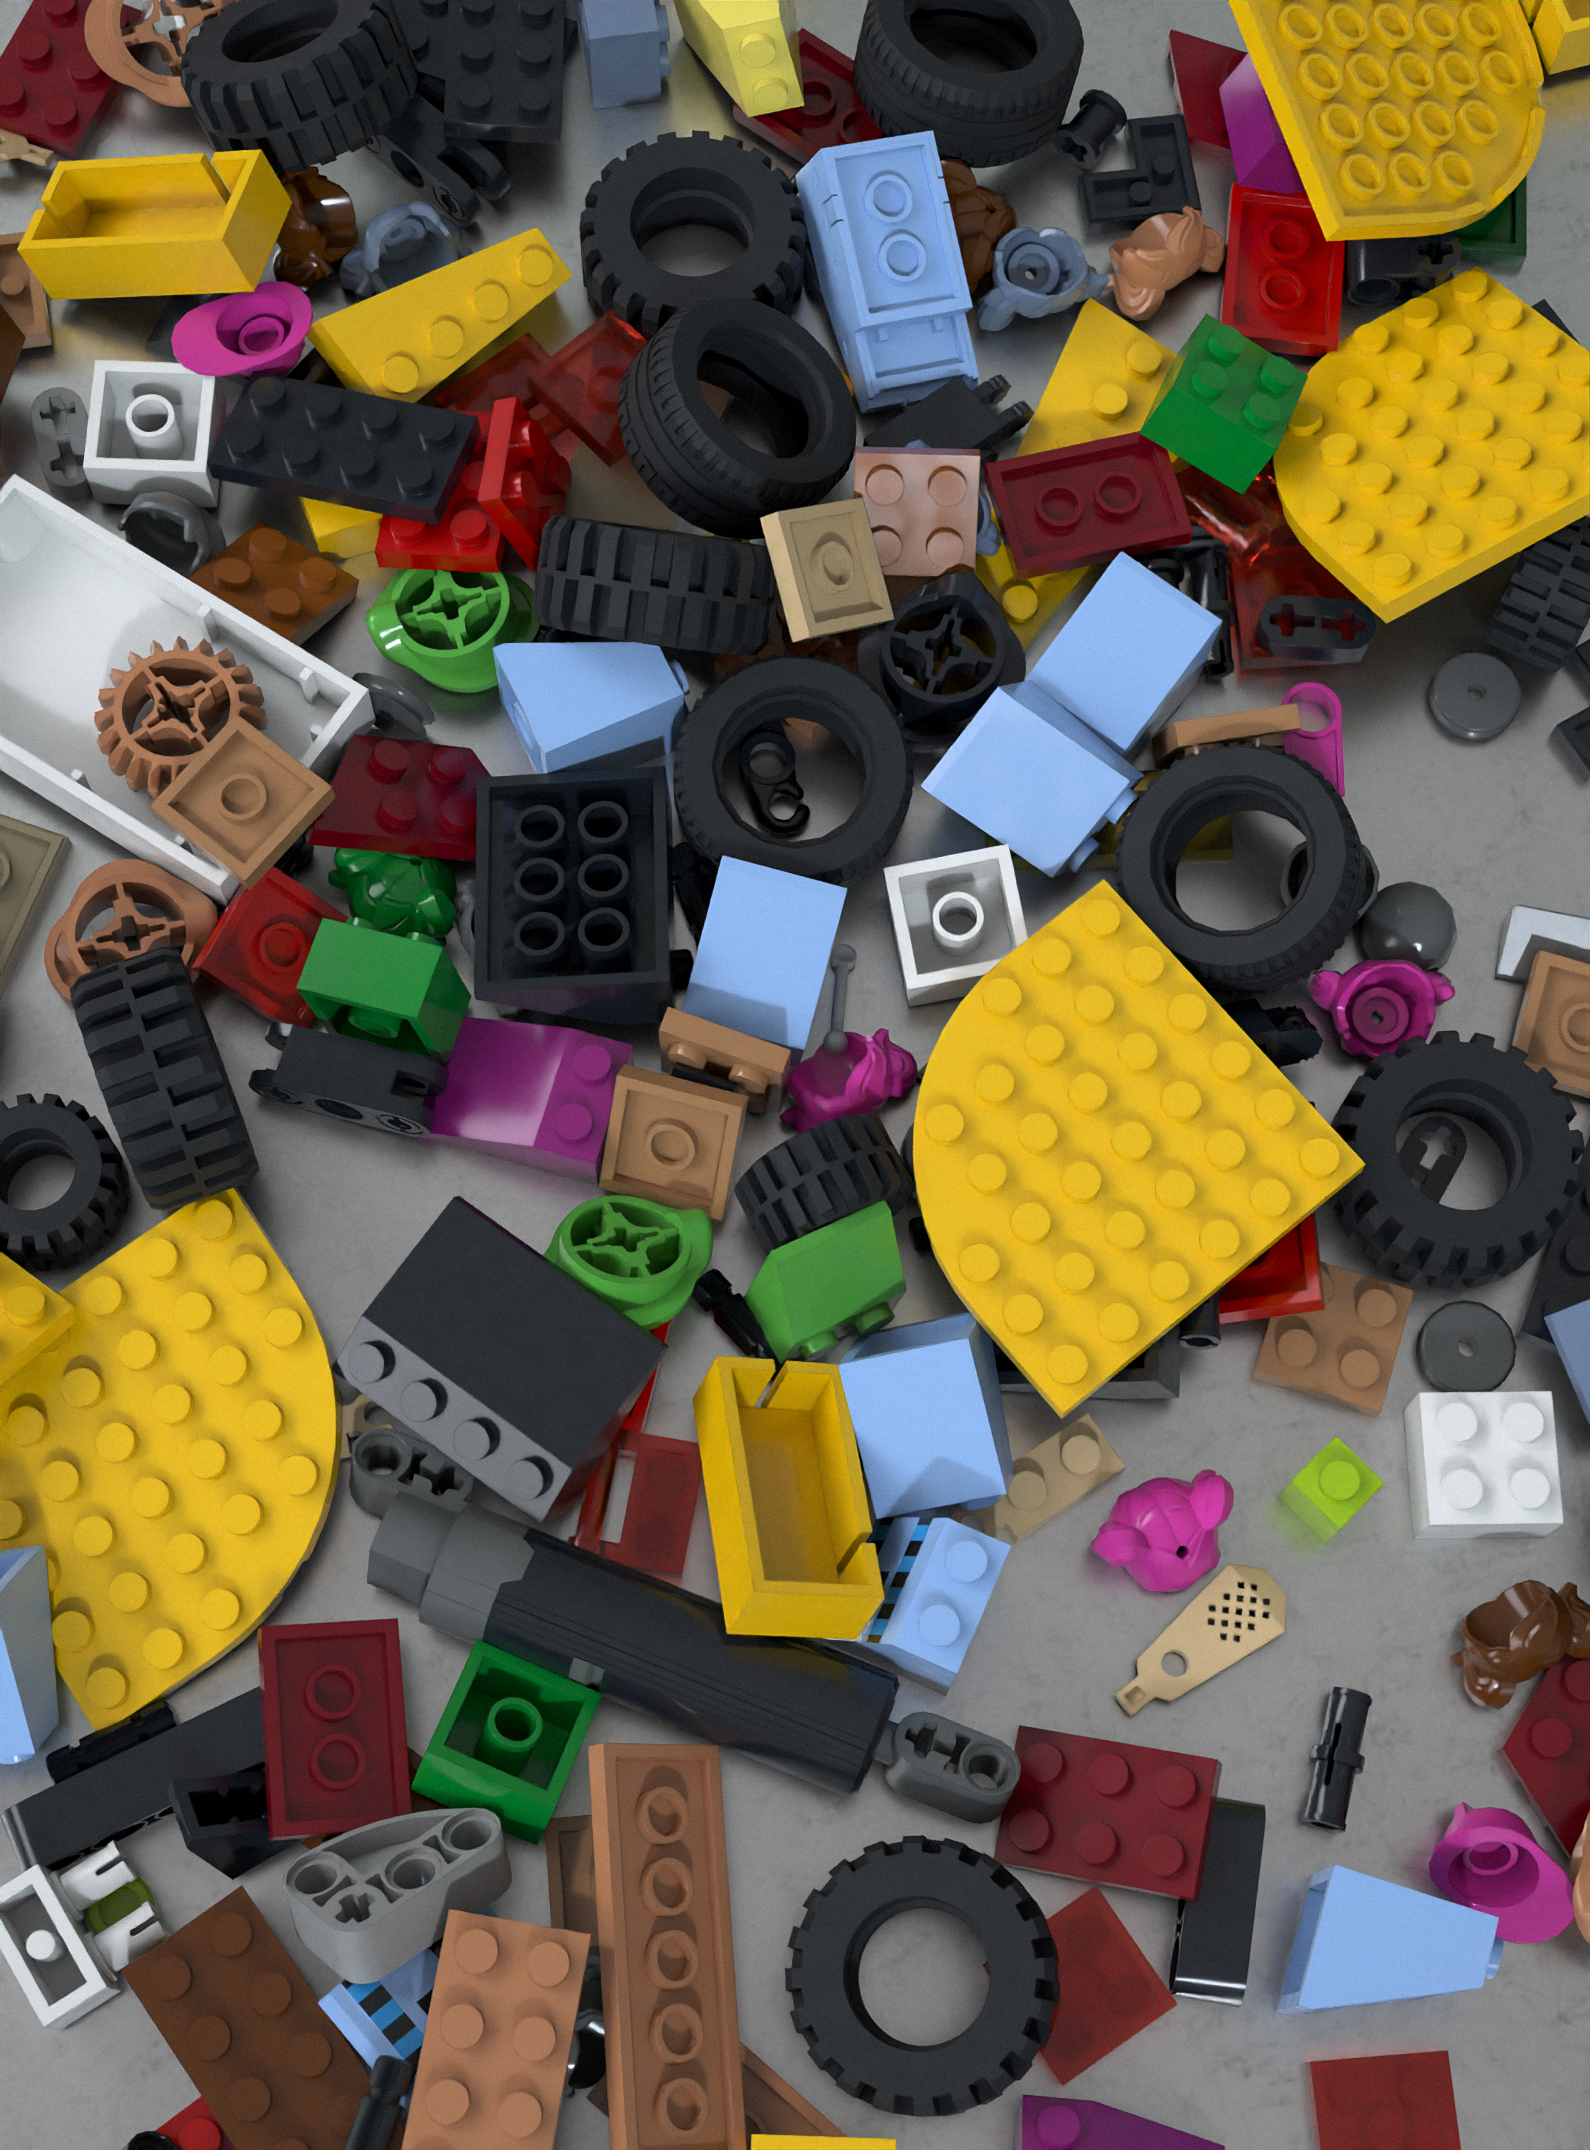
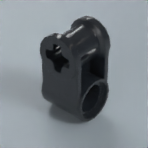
(1398, 267)

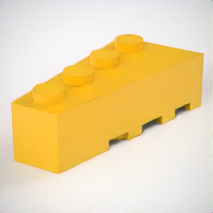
(431, 325)

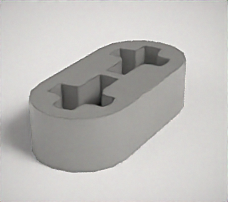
(53, 446)

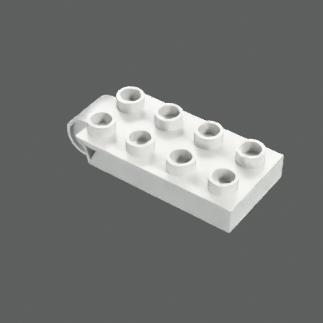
(77, 609)

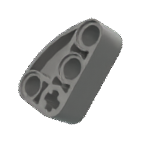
(388, 1887)

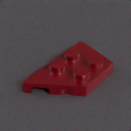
(1199, 72)
(403, 799)
(1551, 1749)

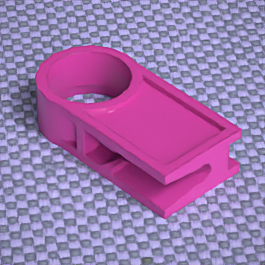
(1324, 747)

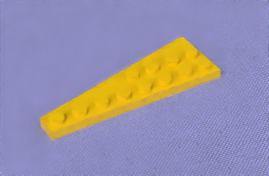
(1095, 393)

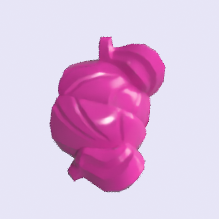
(1391, 988)
(849, 1082)
(1158, 1518)

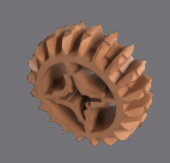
(213, 689)

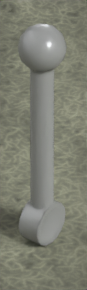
(843, 960)

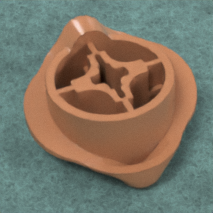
(109, 43)
(120, 886)

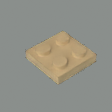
(827, 568)

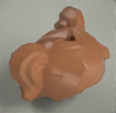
(1159, 258)

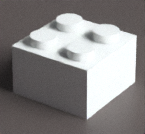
(152, 431)
(953, 920)
(1483, 1465)

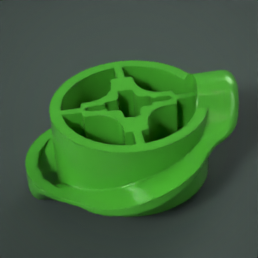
(455, 613)
(635, 1254)

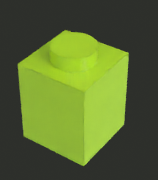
(1330, 1489)

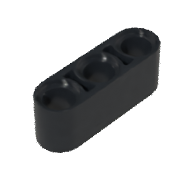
(1216, 1934)

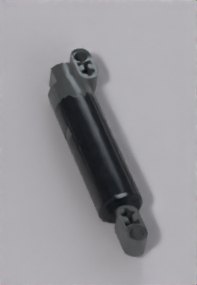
(655, 1641)

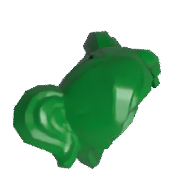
(397, 891)

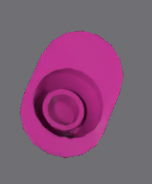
(245, 332)
(1500, 1870)

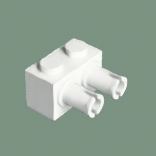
(51, 1951)

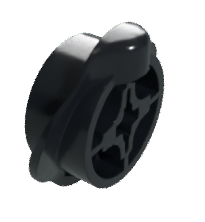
(950, 608)

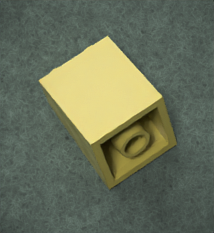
(748, 49)

